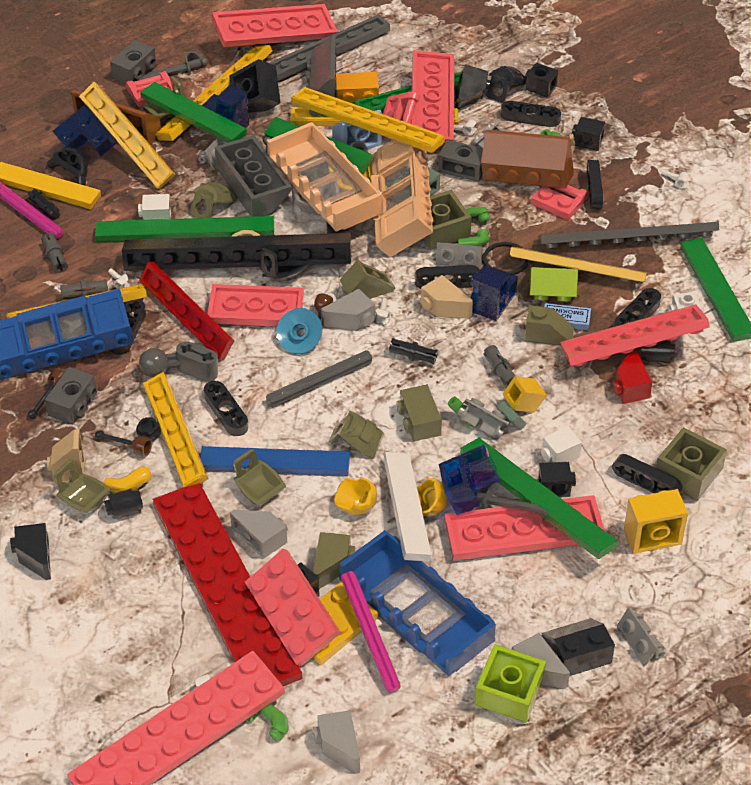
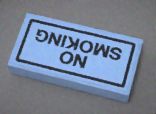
(577, 316)

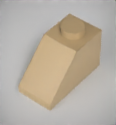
(445, 299)
(67, 449)

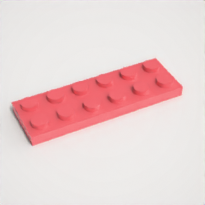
(273, 25)
(435, 84)
(635, 334)
(510, 530)

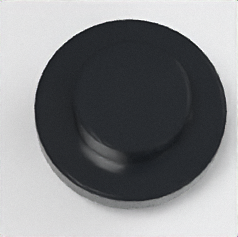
(148, 427)

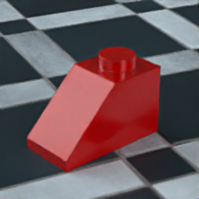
(632, 379)

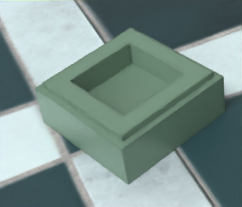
(511, 415)

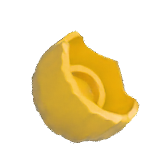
(356, 496)
(432, 497)

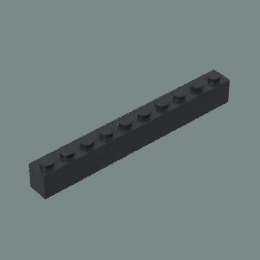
(237, 251)

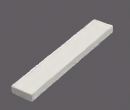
(407, 507)

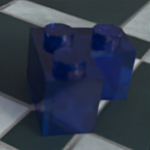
(231, 104)
(84, 127)
(492, 291)
(465, 476)

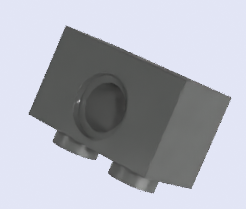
(133, 62)
(460, 160)
(71, 395)

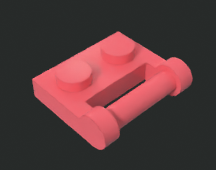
(136, 87)
(397, 106)
(558, 203)

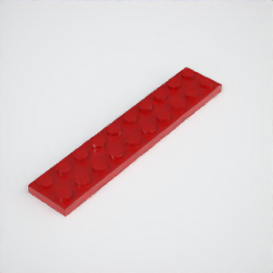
(221, 580)

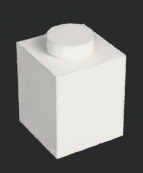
(155, 207)
(561, 446)

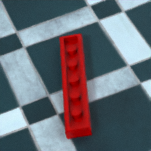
(186, 310)

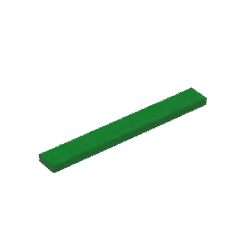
(181, 228)
(559, 512)

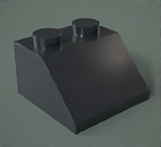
(260, 83)
(581, 645)

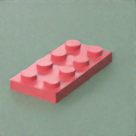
(252, 304)
(292, 607)

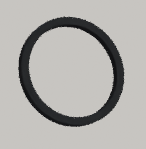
(501, 244)

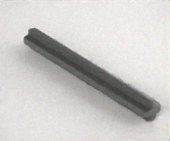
(319, 378)

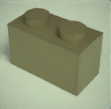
(419, 413)

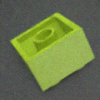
(553, 282)
(509, 683)

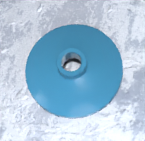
(292, 323)

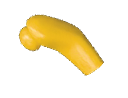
(133, 480)

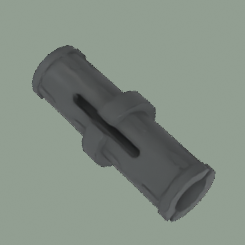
(54, 252)
(67, 291)
(499, 365)

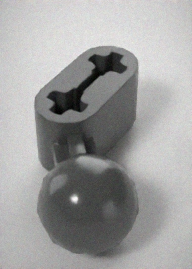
(189, 359)

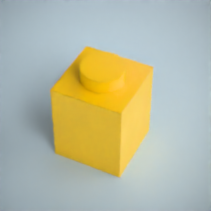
(524, 394)

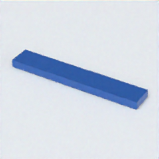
(281, 460)

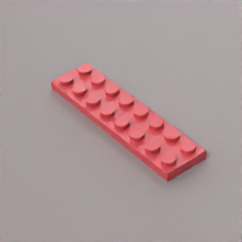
(183, 727)

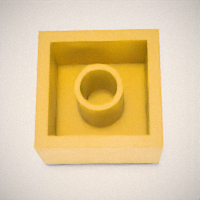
(655, 521)

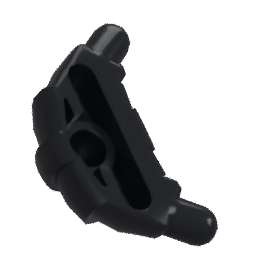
(72, 161)

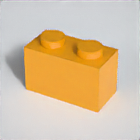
(356, 85)

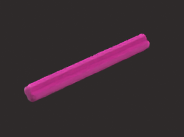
(30, 212)
(370, 632)

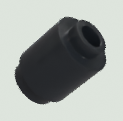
(660, 352)
(123, 503)

